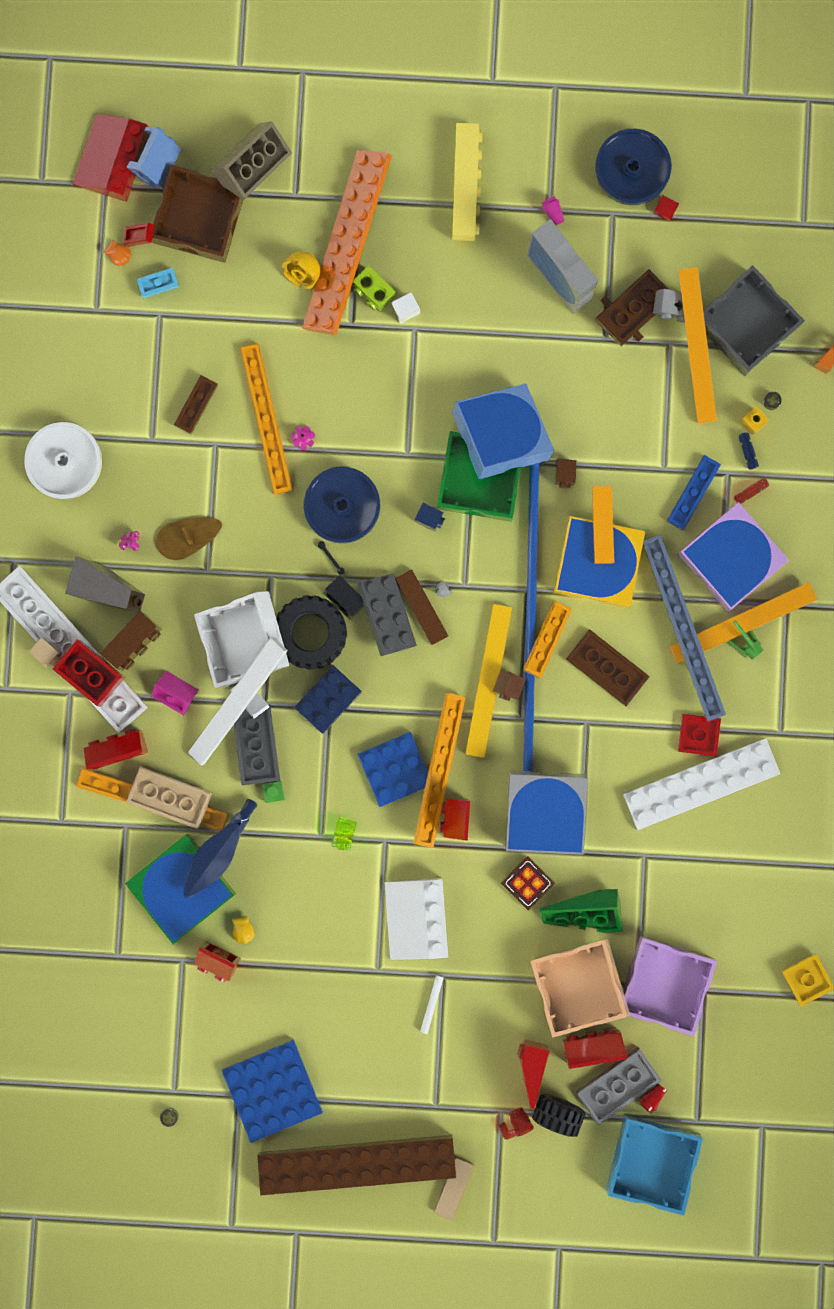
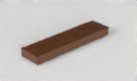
(421, 607)

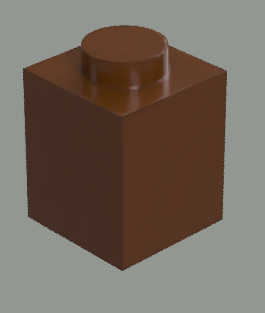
(565, 473)
(509, 685)

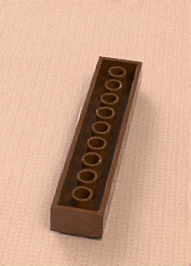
(356, 1165)

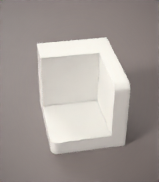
(406, 307)

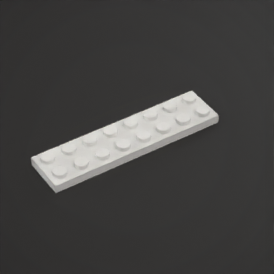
(701, 784)

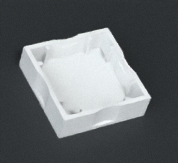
(237, 636)

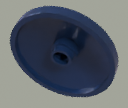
(633, 166)
(342, 505)

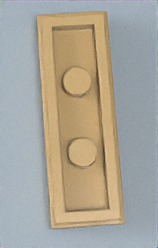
(454, 1189)

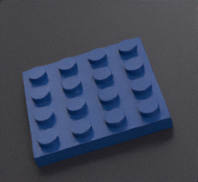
(272, 1091)

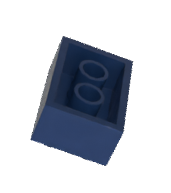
(328, 699)

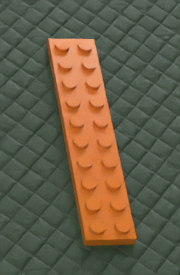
(347, 242)

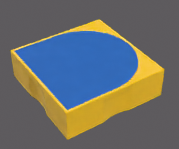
(601, 582)

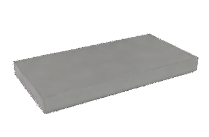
(618, 1086)

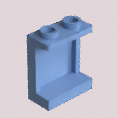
(156, 158)

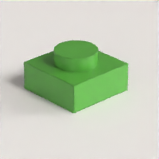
(273, 792)

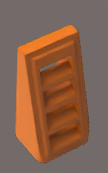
(826, 362)

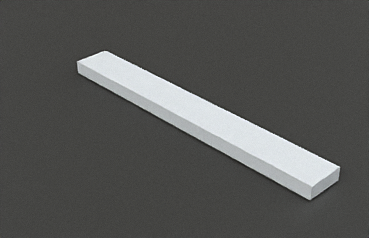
(237, 701)

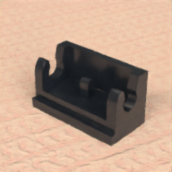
(344, 597)

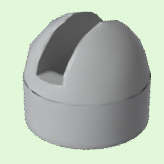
(442, 589)

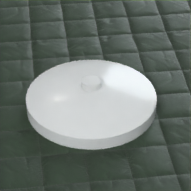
(63, 460)

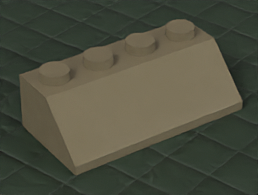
(252, 160)

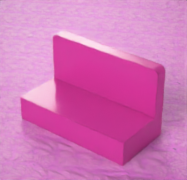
(174, 692)

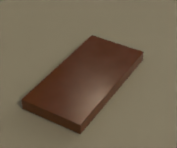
(631, 309)
(607, 668)

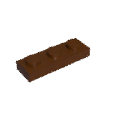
(196, 404)

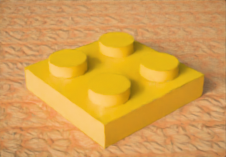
(808, 979)

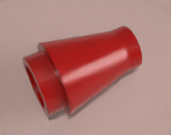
(653, 1098)

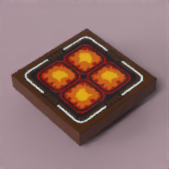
(528, 883)

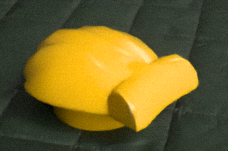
(242, 930)

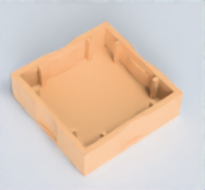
(580, 988)

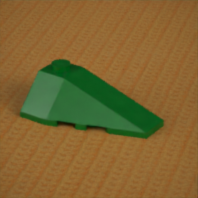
(593, 910)

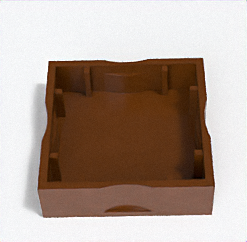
(196, 215)

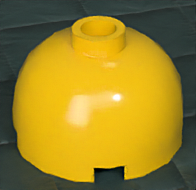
(302, 269)

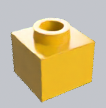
(750, 424)

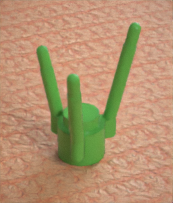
(752, 647)

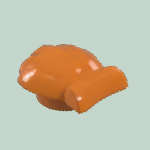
(118, 253)

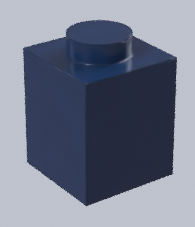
(429, 517)

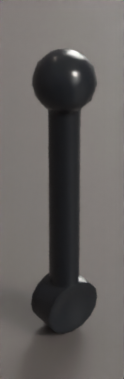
(322, 545)

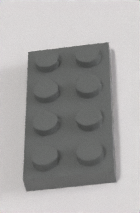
(387, 614)
(256, 748)

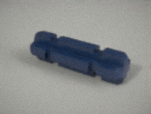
(748, 451)

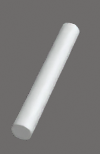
(431, 1004)

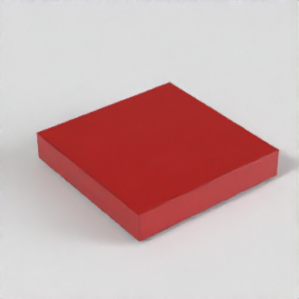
(698, 735)

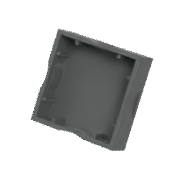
(750, 320)

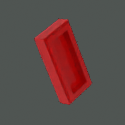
(138, 234)

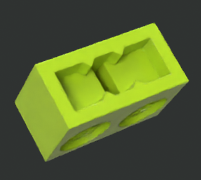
(377, 286)

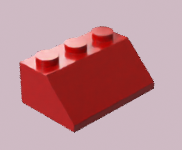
(114, 749)
(594, 1048)

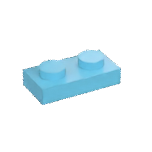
(158, 283)

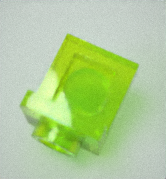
(344, 834)

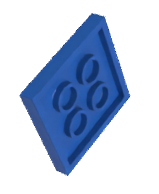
(394, 769)

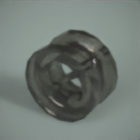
(777, 397)
(164, 1121)

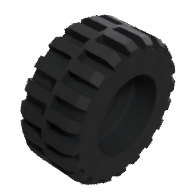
(336, 631)

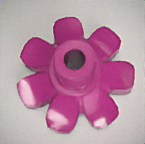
(303, 441)
(129, 541)

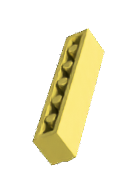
(465, 181)

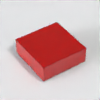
(666, 208)

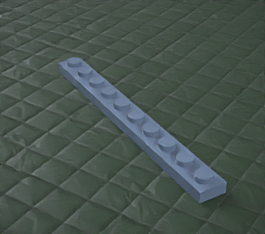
(683, 628)

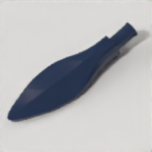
(217, 852)

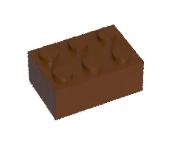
(131, 641)

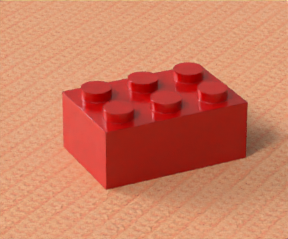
(89, 673)

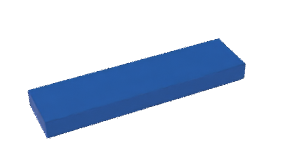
(693, 492)

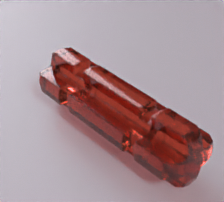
(751, 491)

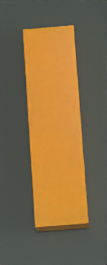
(603, 524)
(547, 639)

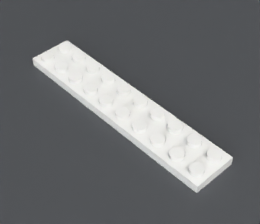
(45, 620)

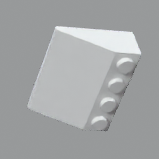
(416, 919)

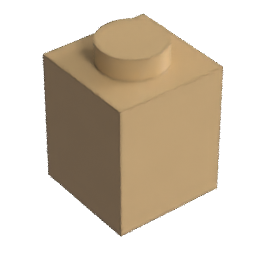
(45, 653)

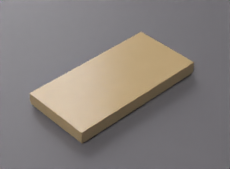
(169, 797)

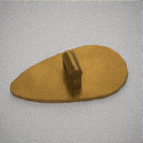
(186, 536)

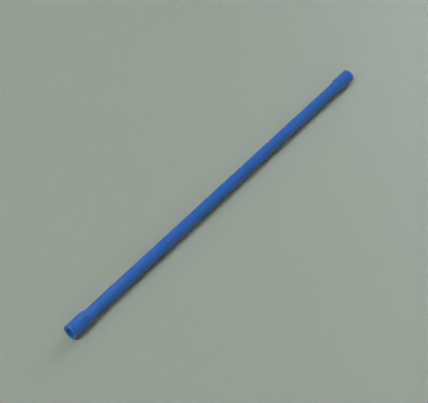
(531, 614)

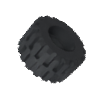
(558, 1115)

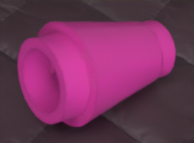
(553, 210)

